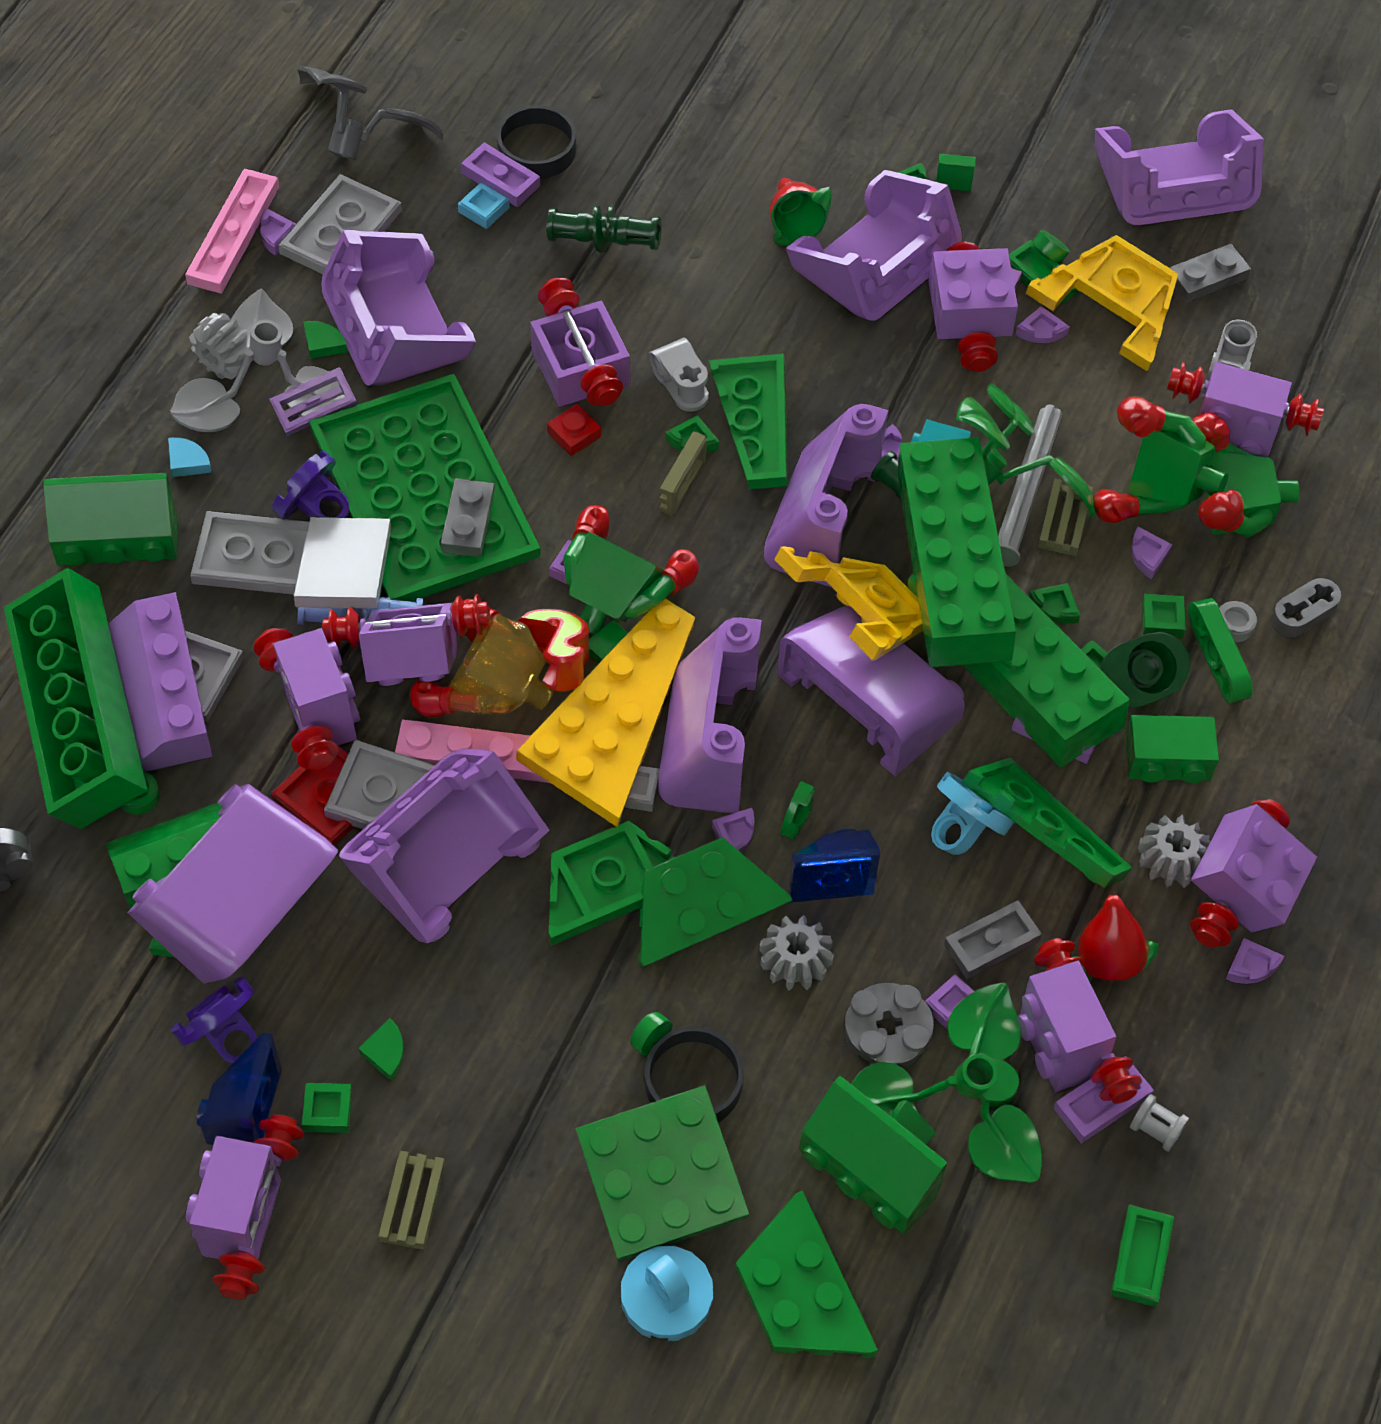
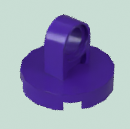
(309, 488)
(217, 1017)

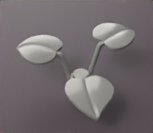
(204, 401)

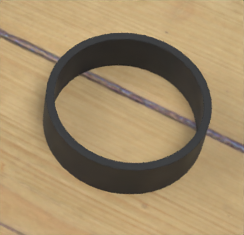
(542, 115)
(701, 1035)

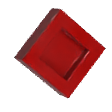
(574, 430)

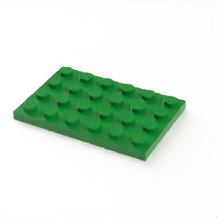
(401, 465)

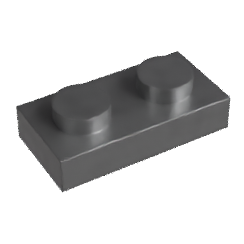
(1210, 272)
(467, 518)
(992, 939)

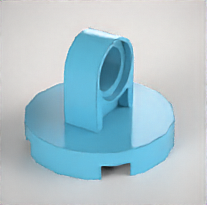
(969, 812)
(666, 1293)

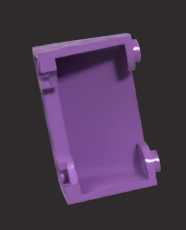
(1184, 179)
(887, 249)
(386, 308)
(837, 458)
(893, 697)
(700, 757)
(443, 839)
(232, 884)

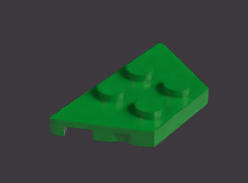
(600, 879)
(701, 897)
(801, 1289)

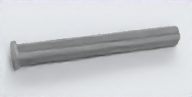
(1027, 485)

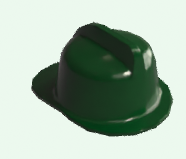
(1148, 667)

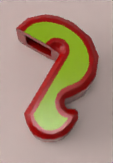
(564, 645)

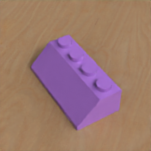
(159, 683)

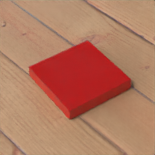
(307, 794)

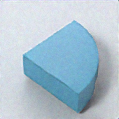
(187, 458)

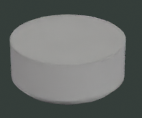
(1239, 619)

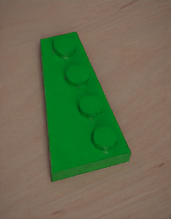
(755, 410)
(1042, 815)

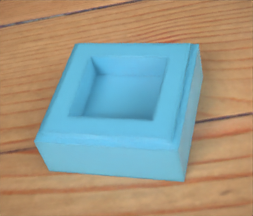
(483, 205)

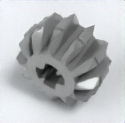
(220, 345)
(1159, 845)
(795, 938)

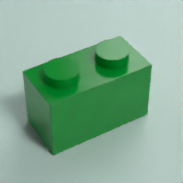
(1171, 748)

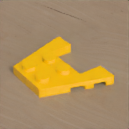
(1124, 283)
(882, 600)

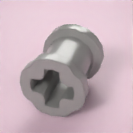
(1159, 1122)

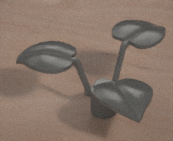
(347, 132)

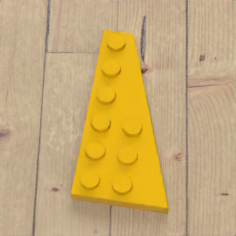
(606, 724)

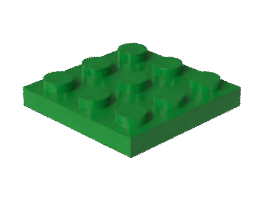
(662, 1173)

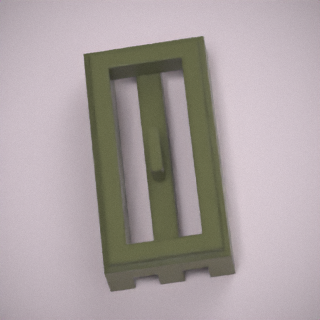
(683, 473)
(1059, 545)
(419, 1164)

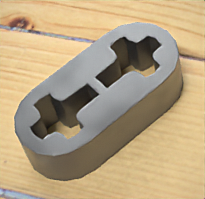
(1301, 602)

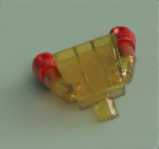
(493, 676)

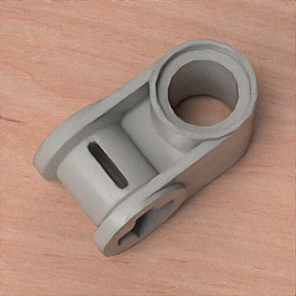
(1235, 346)
(681, 374)

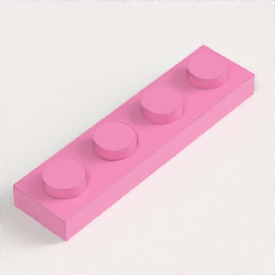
(232, 231)
(434, 741)

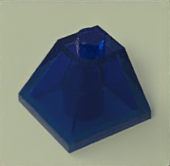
(835, 867)
(242, 1094)

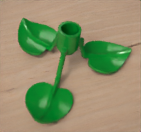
(974, 414)
(988, 1027)

